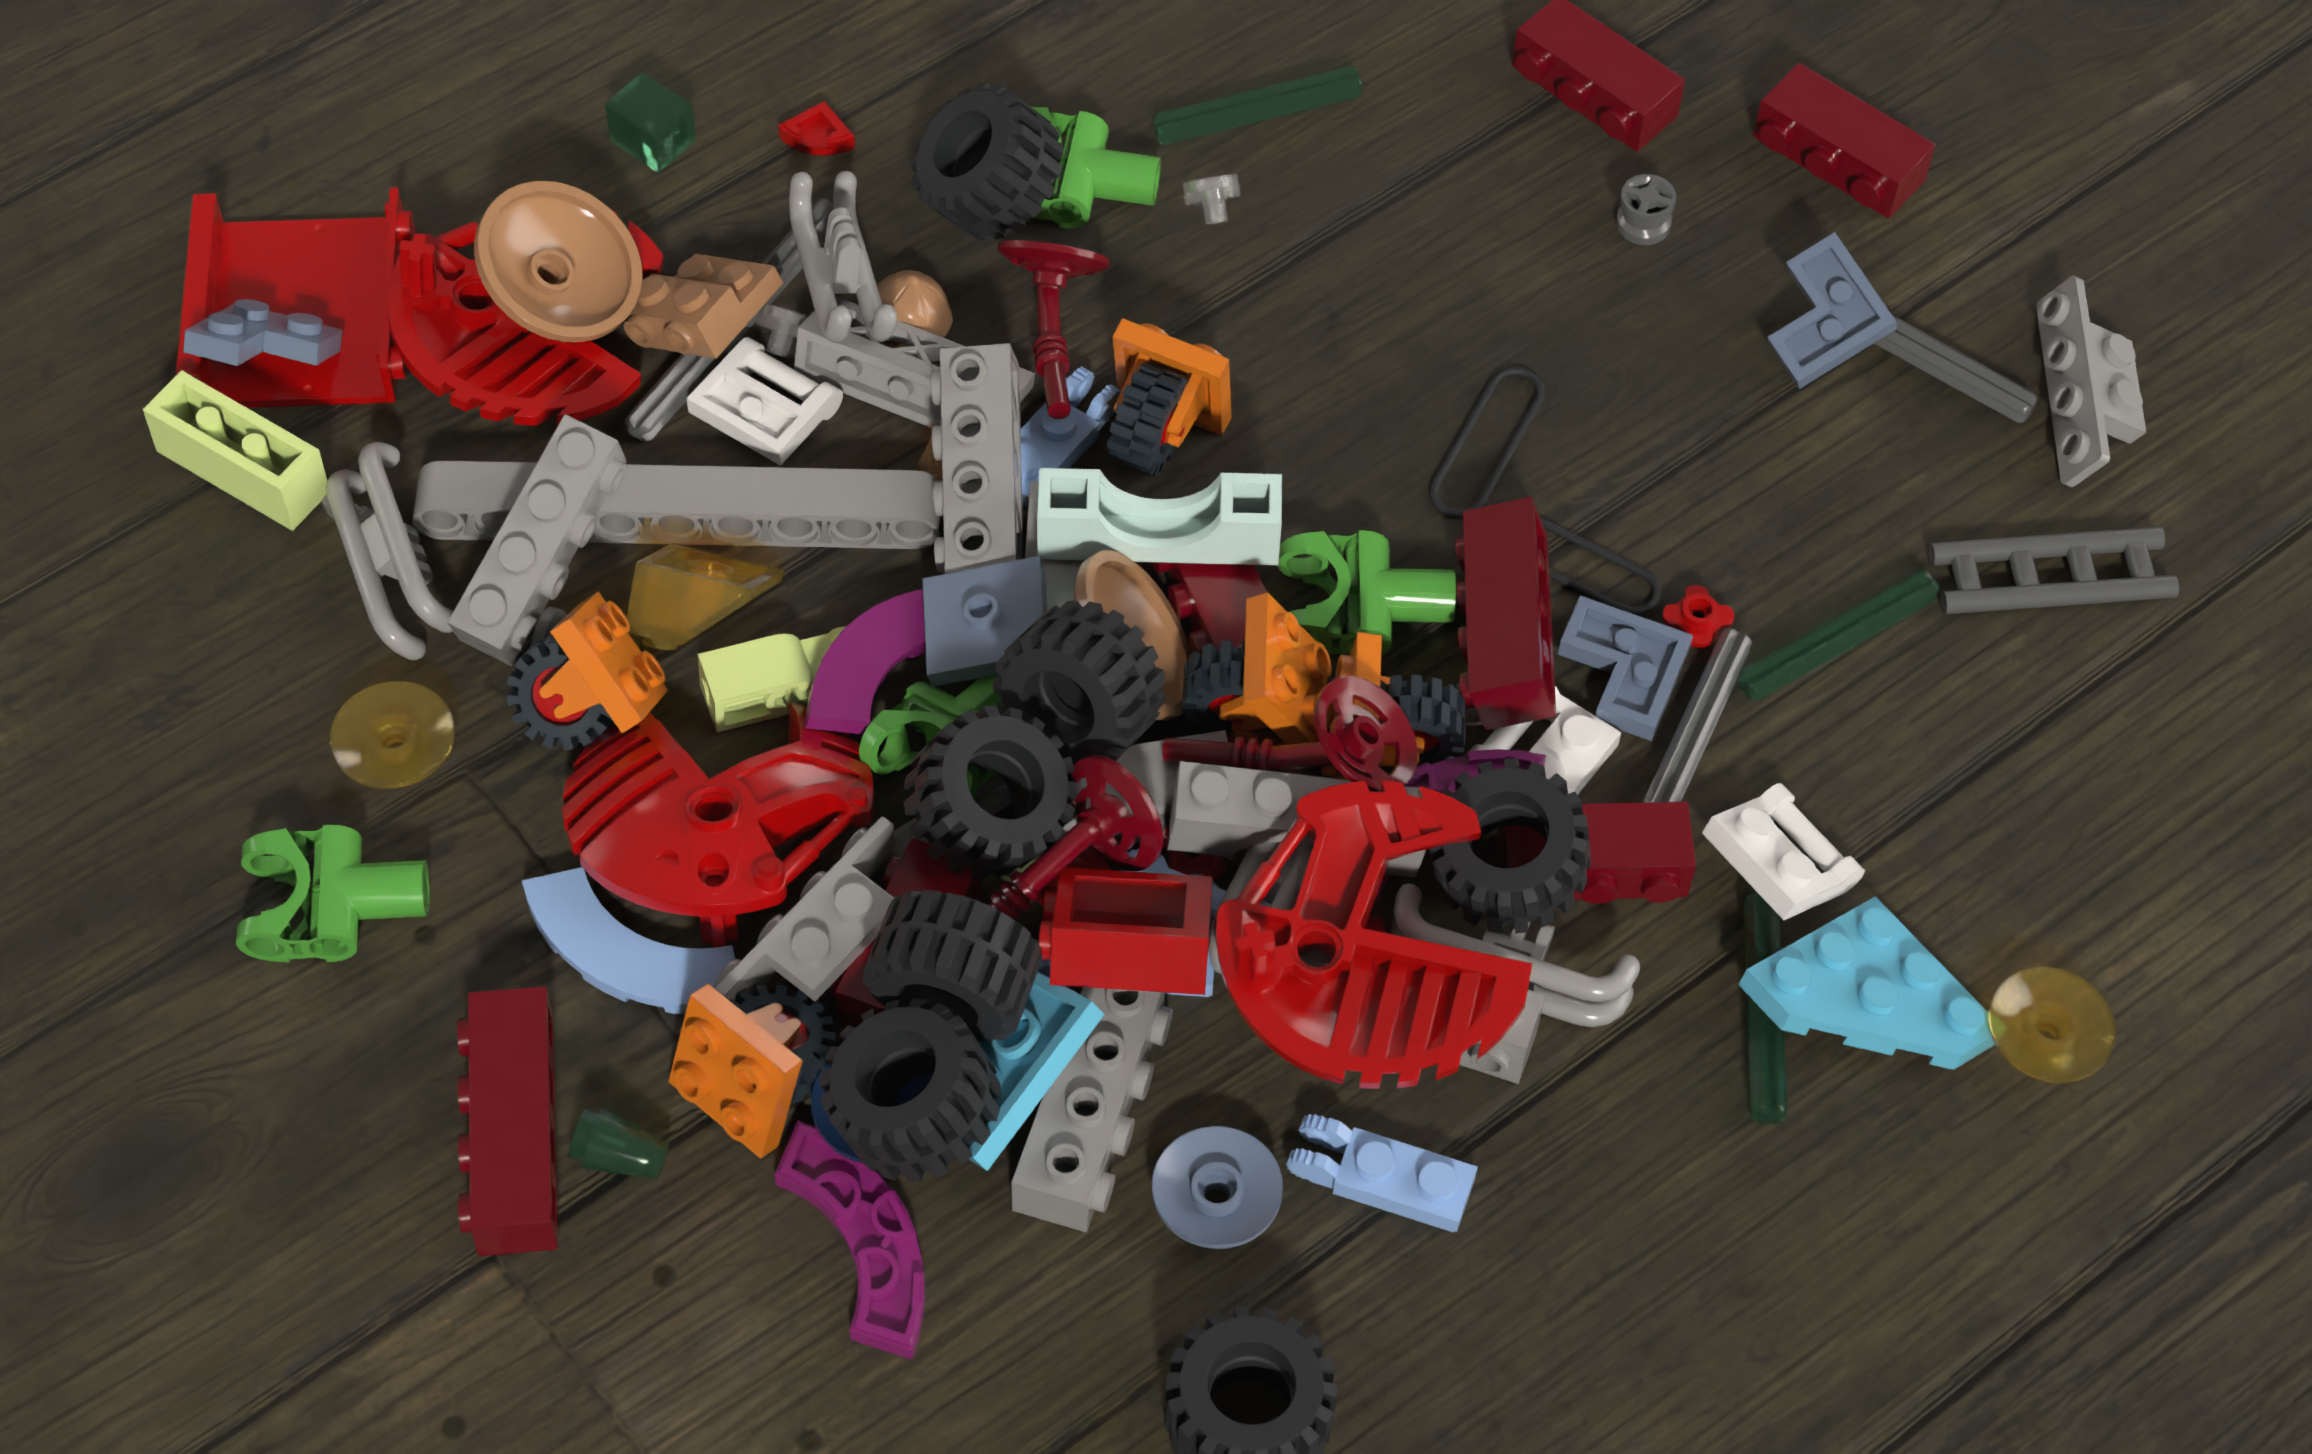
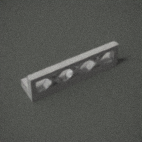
(880, 374)

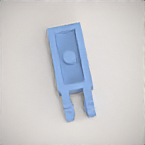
(1062, 441)
(1385, 1173)

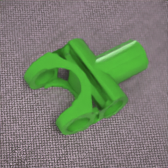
(1094, 171)
(1371, 588)
(930, 712)
(335, 901)

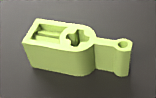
(760, 677)

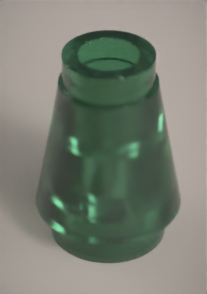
(616, 1146)

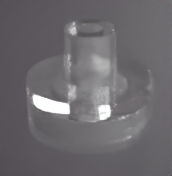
(1212, 194)
(783, 325)

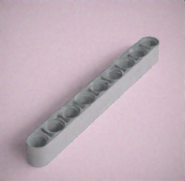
(701, 505)

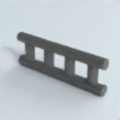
(2028, 590)

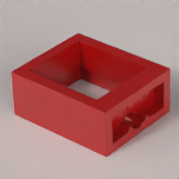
(1127, 930)

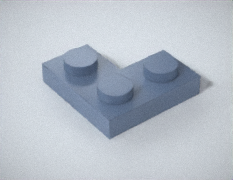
(1843, 318)
(251, 328)
(1637, 652)

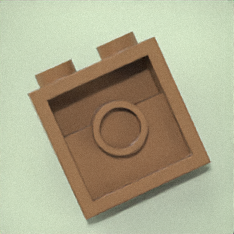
(700, 305)

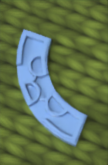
(612, 954)

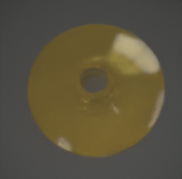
(389, 715)
(2064, 1007)

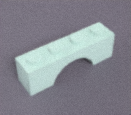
(1223, 524)

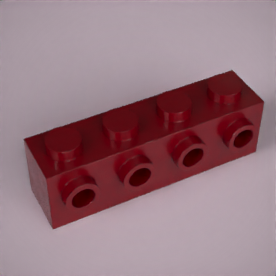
(1506, 614)
(510, 1122)

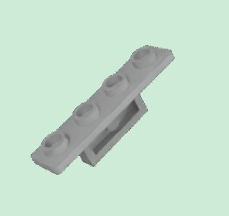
(2088, 383)
(826, 928)

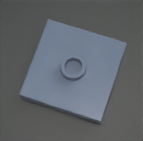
(978, 615)

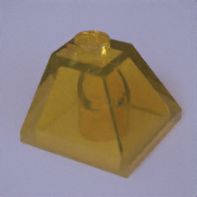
(690, 590)

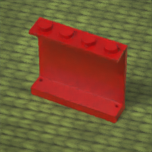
(299, 267)

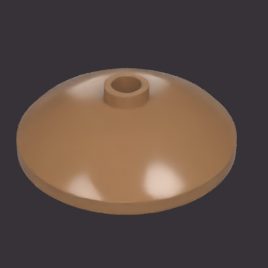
(572, 243)
(1128, 589)

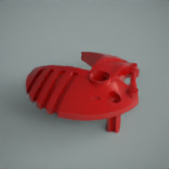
(466, 344)
(704, 845)
(1383, 996)

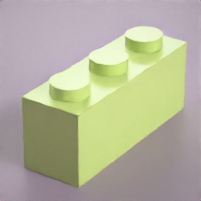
(236, 450)

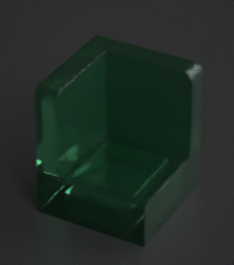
(650, 122)

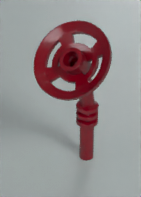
(1051, 268)
(1351, 745)
(1093, 827)

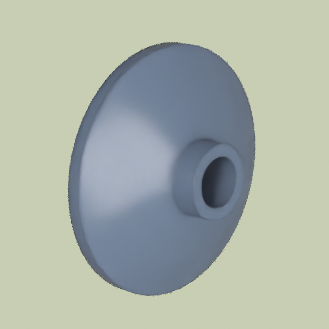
(1224, 1162)

